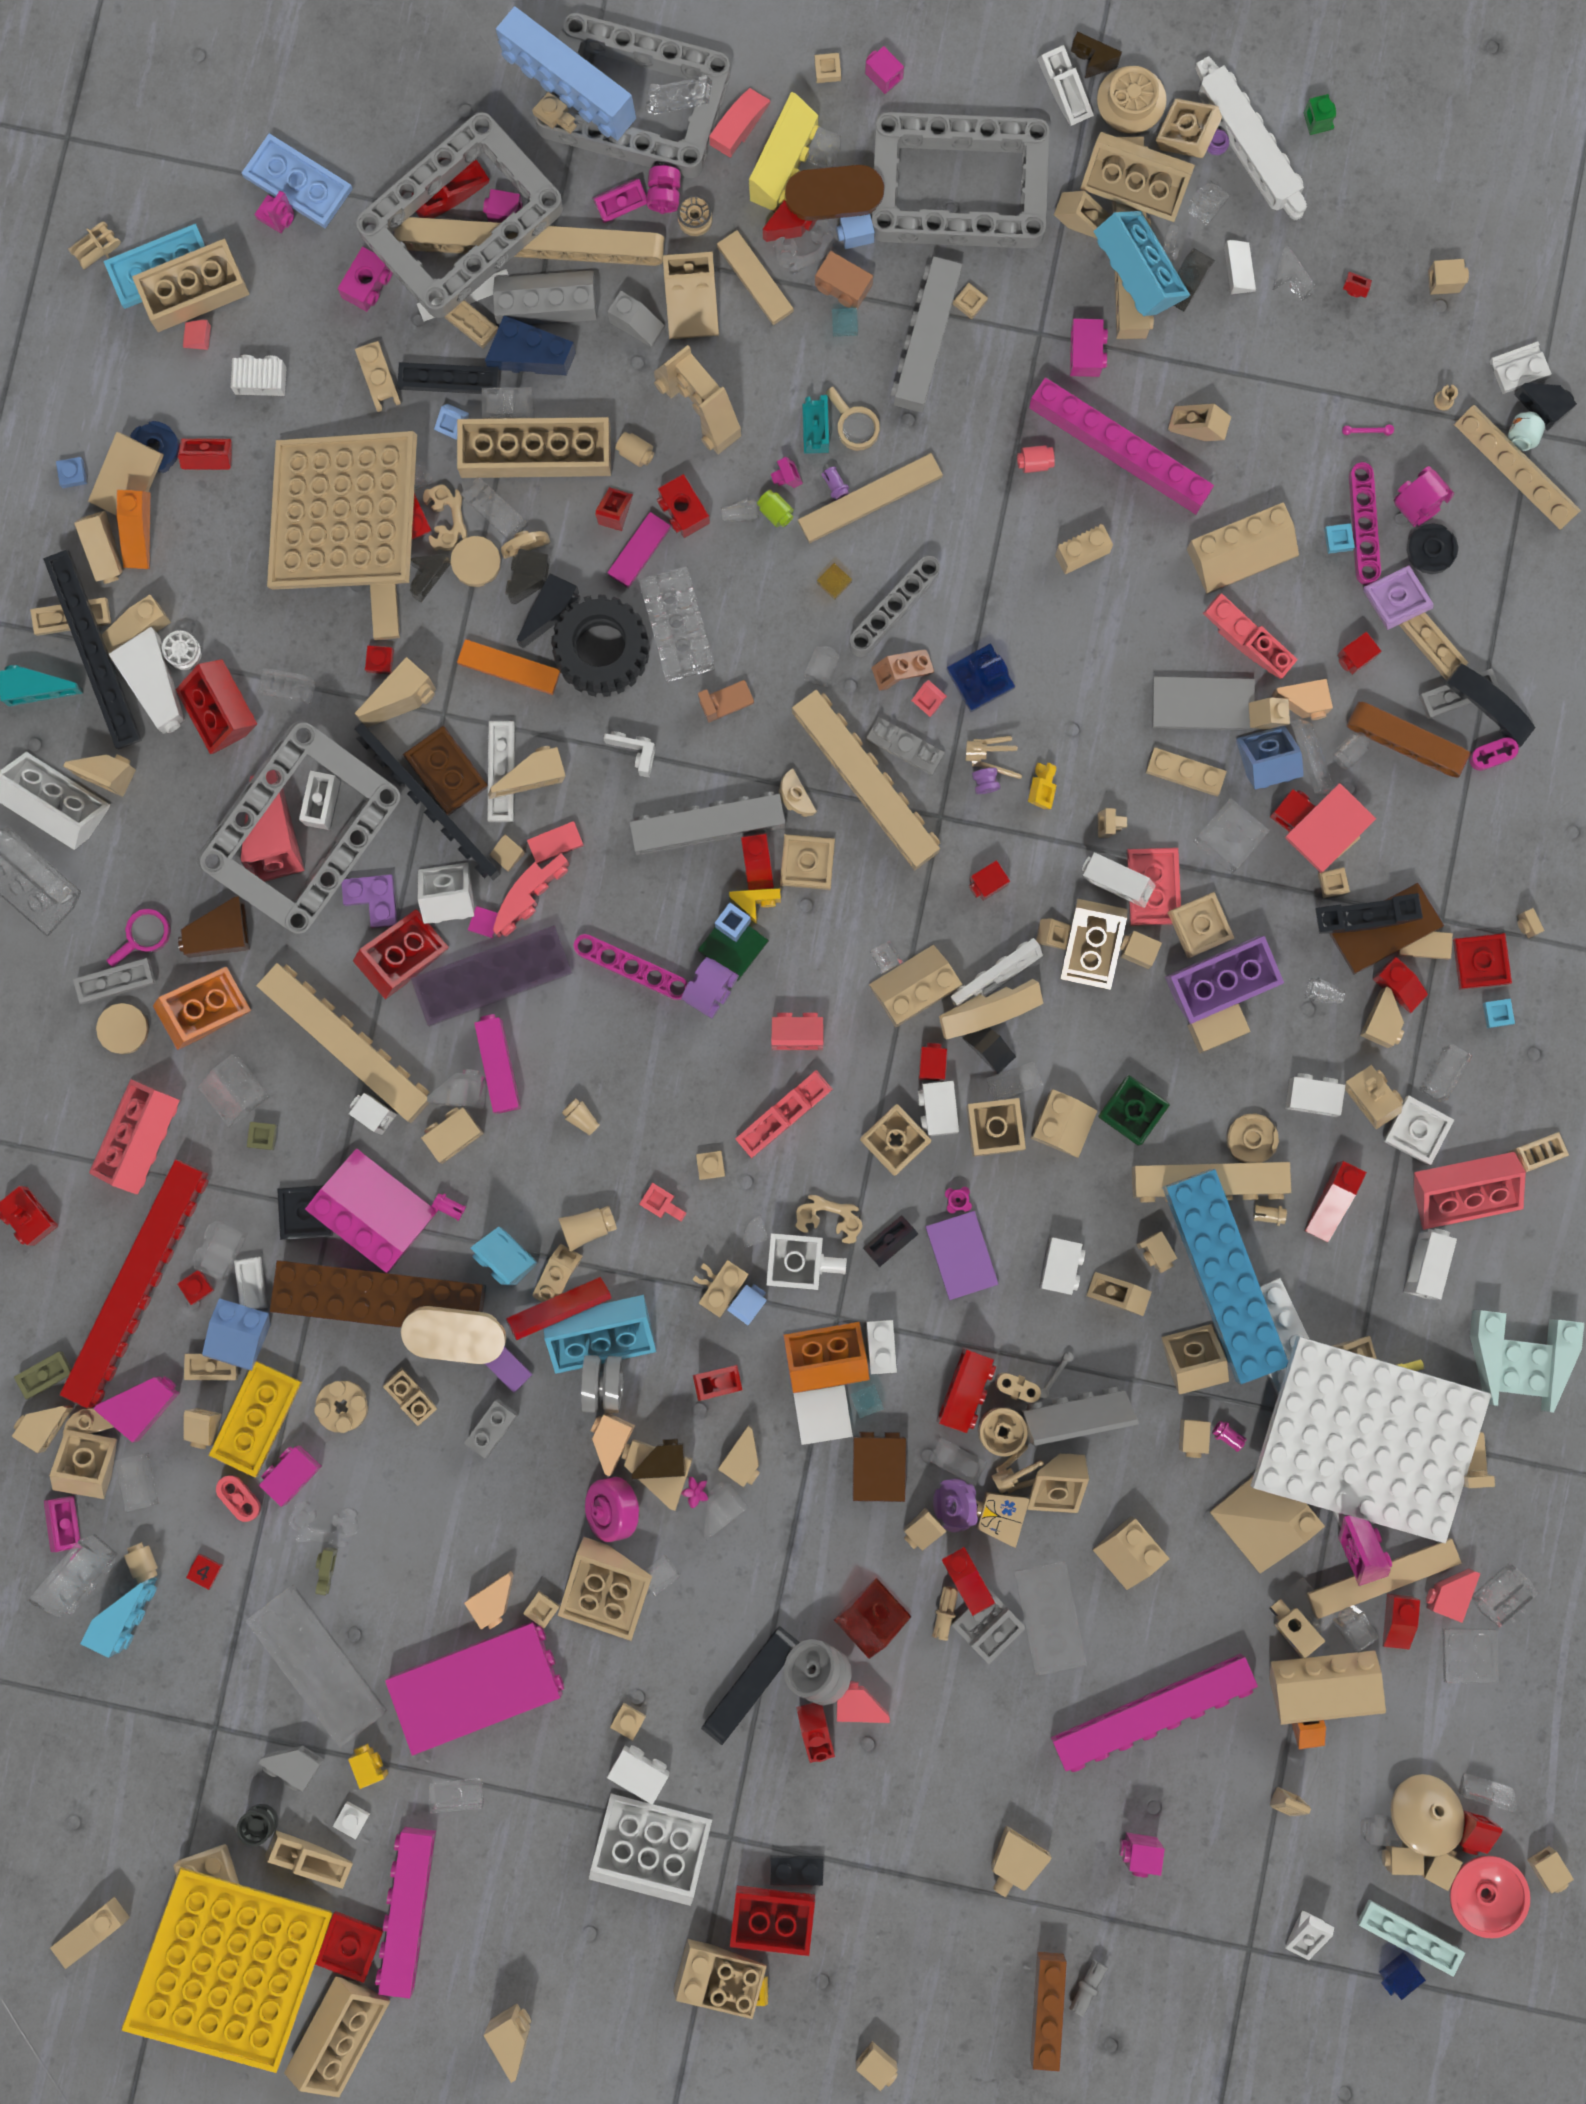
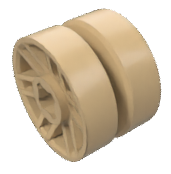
(1015, 1434)

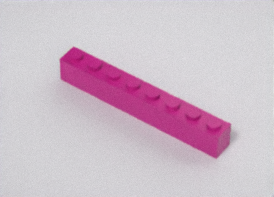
(1120, 446)
(1154, 1712)

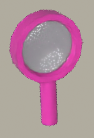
(145, 931)

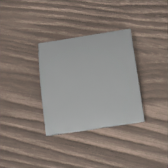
(990, 1629)

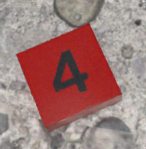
(204, 1571)

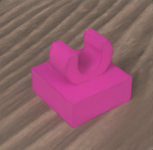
(787, 474)

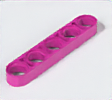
(1370, 512)
(618, 966)

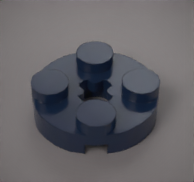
(161, 433)

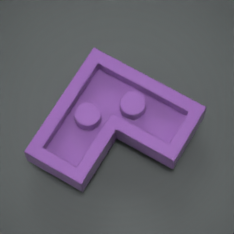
(375, 891)

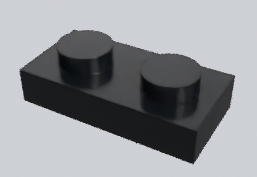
(890, 1241)
(796, 1870)

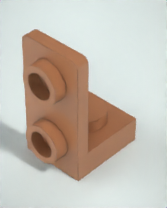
(901, 667)
(725, 700)

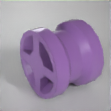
(986, 780)

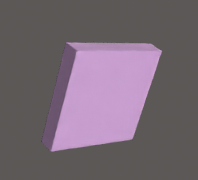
(1398, 597)

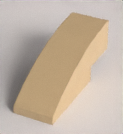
(308, 1860)

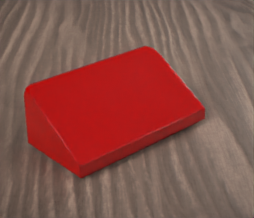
(205, 454)

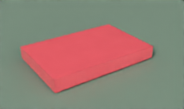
(1330, 828)
(1163, 869)

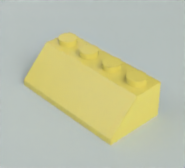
(783, 153)

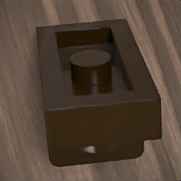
(1101, 56)

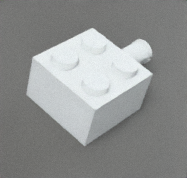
(799, 1262)

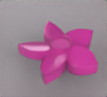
(695, 1492)

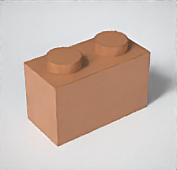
(843, 280)

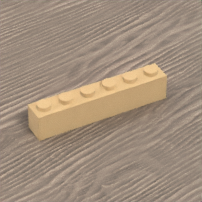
(1236, 1179)

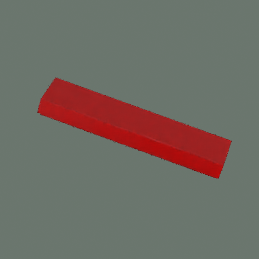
(558, 1308)

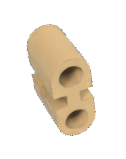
(1017, 1387)

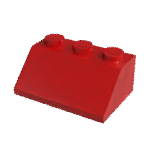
(215, 705)
(966, 1391)

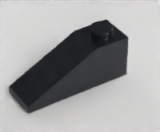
(553, 599)

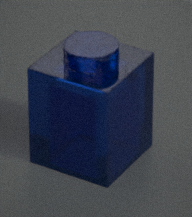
(1401, 1976)

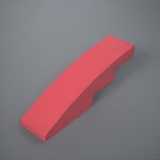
(784, 1114)

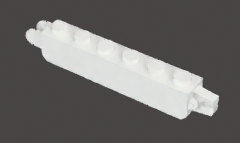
(1251, 140)

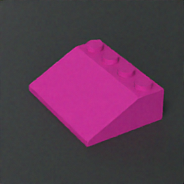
(371, 1210)

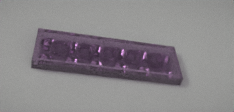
(491, 976)

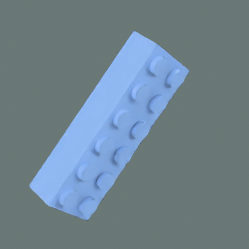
(565, 74)

